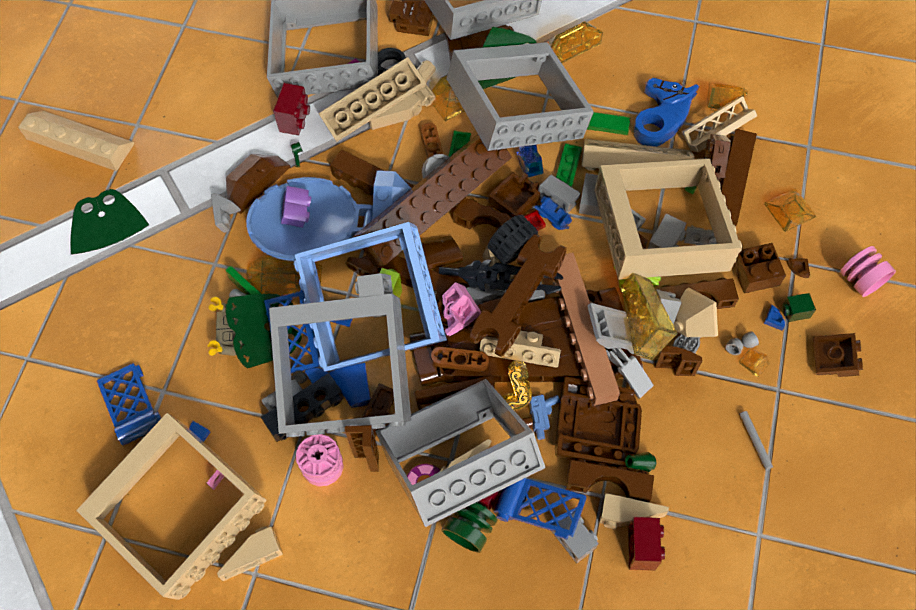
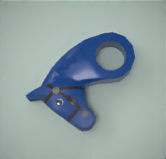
(669, 116)

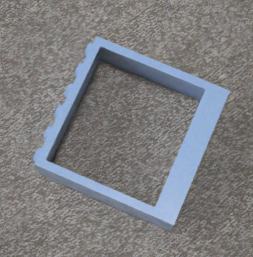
(420, 278)

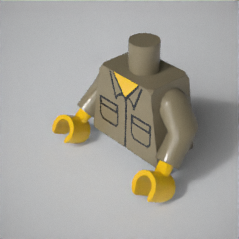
(224, 333)

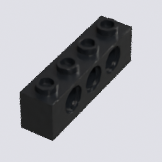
(307, 397)

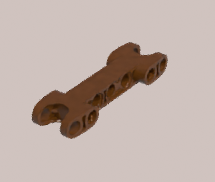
(440, 282)
(502, 320)

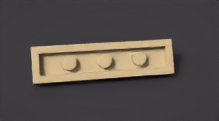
(724, 128)

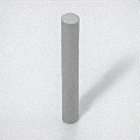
(756, 440)

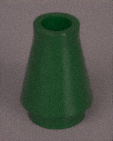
(642, 461)

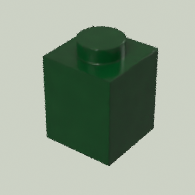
(798, 307)

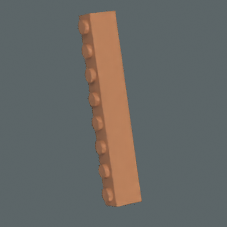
(593, 357)

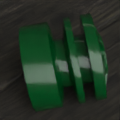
(468, 528)

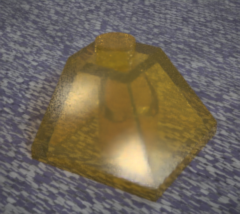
(721, 95)
(445, 100)
(790, 209)

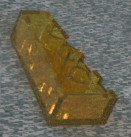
(646, 317)

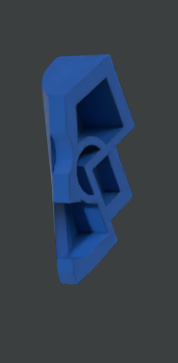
(353, 384)

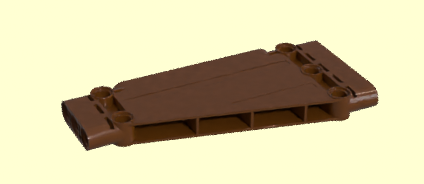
(539, 317)

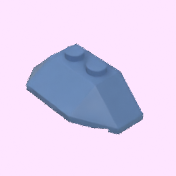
(387, 190)

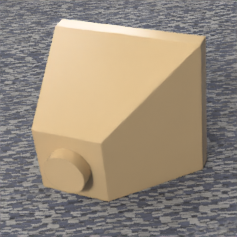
(696, 315)

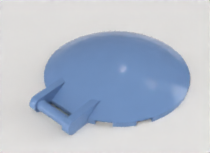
(331, 218)

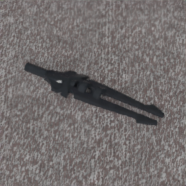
(481, 273)

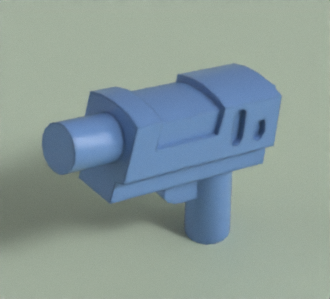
(540, 410)

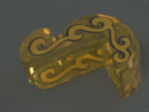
(523, 391)

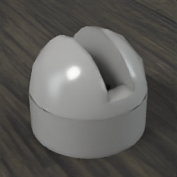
(750, 340)
(734, 346)

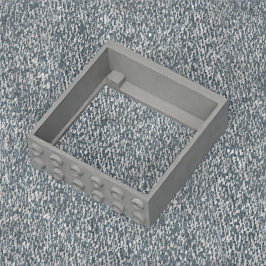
(311, 13)
(481, 15)
(539, 59)
(343, 309)
(475, 476)

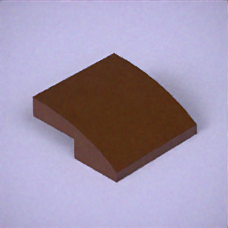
(441, 252)
(684, 361)

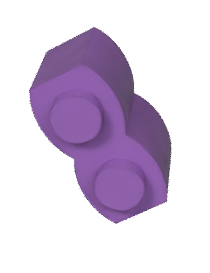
(295, 206)

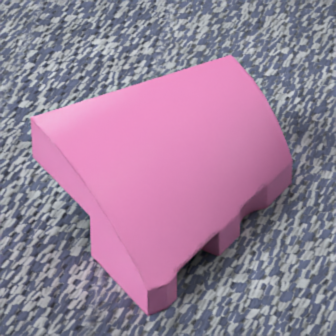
(459, 308)

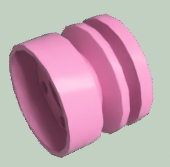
(865, 268)
(322, 471)

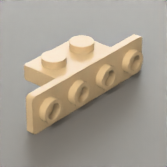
(525, 349)

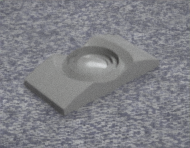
(610, 327)

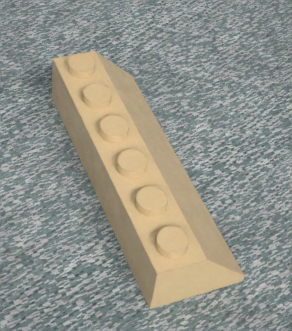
(372, 99)
(76, 139)
(611, 153)

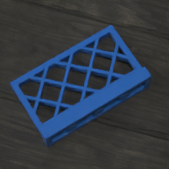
(310, 333)

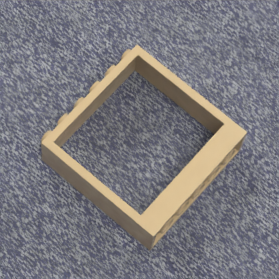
(622, 231)
(130, 472)

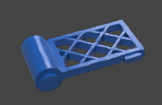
(134, 425)
(513, 500)

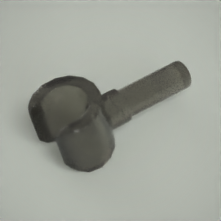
(299, 376)

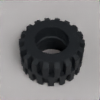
(511, 238)

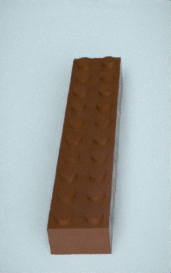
(435, 195)

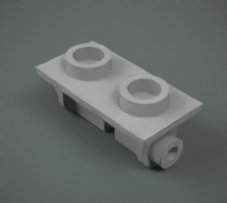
(699, 236)

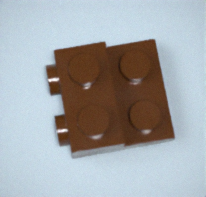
(837, 355)

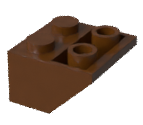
(759, 268)

